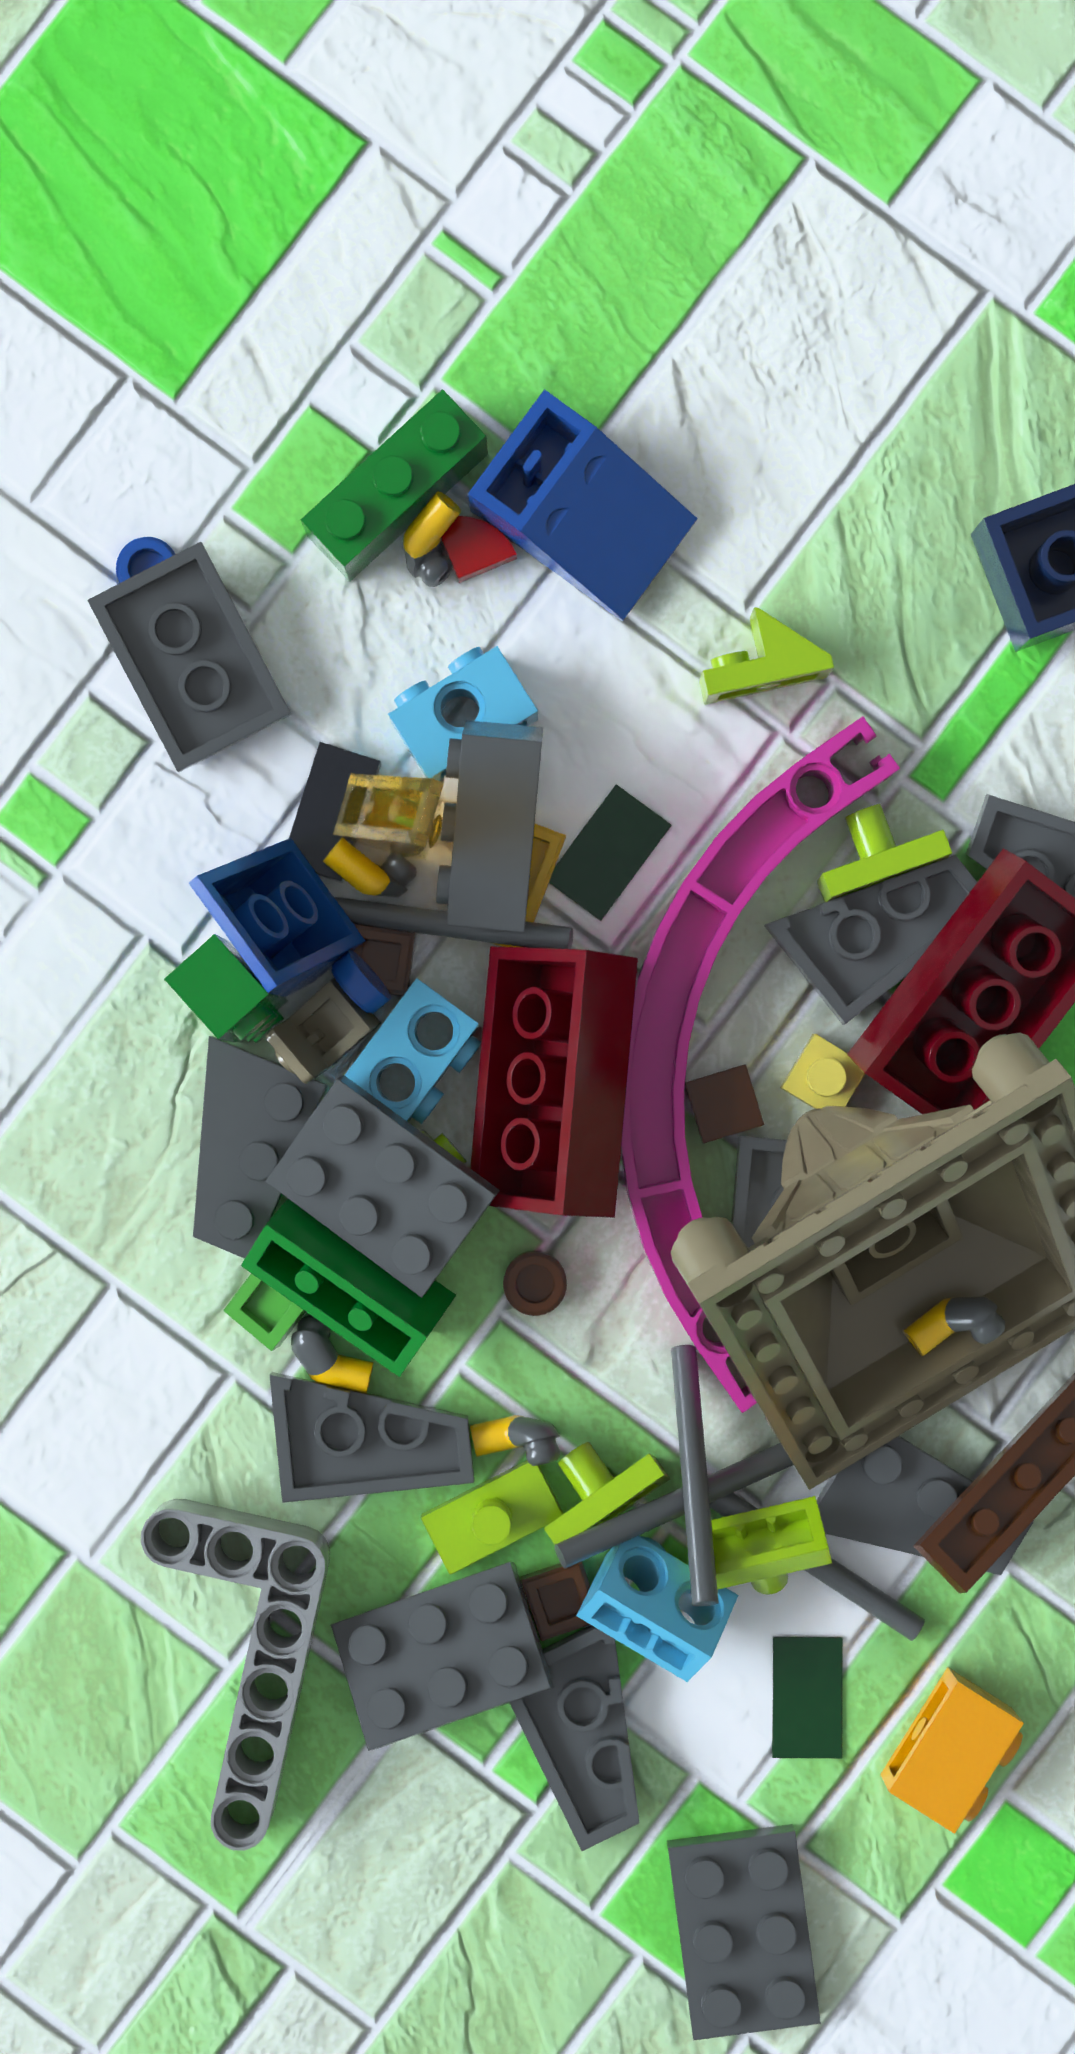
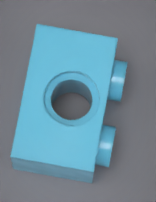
(474, 675)

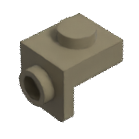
(320, 1032)

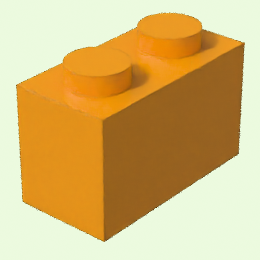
(953, 1751)

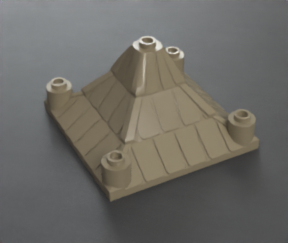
(878, 1232)

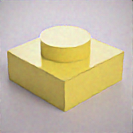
(823, 1075)

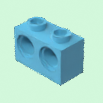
(398, 1044)
(652, 1618)

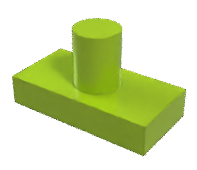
(879, 855)
(601, 1493)
(491, 1516)
(769, 1544)

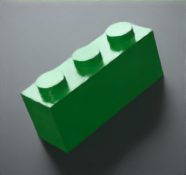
(395, 485)
(226, 993)
(345, 1288)

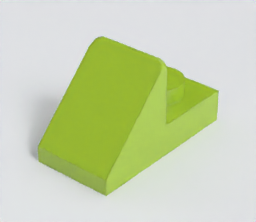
(782, 662)

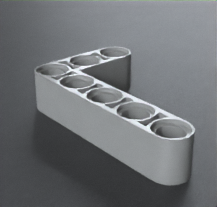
(267, 1650)

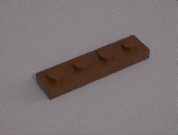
(1005, 1495)

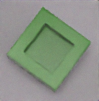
(264, 1312)

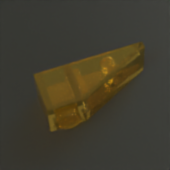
(392, 813)

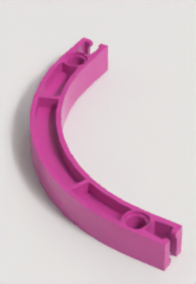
(668, 1000)

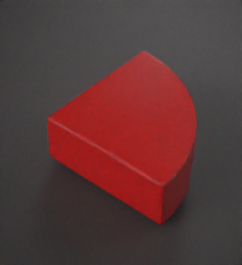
(475, 547)

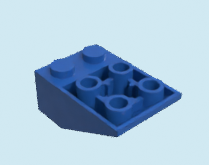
(580, 506)

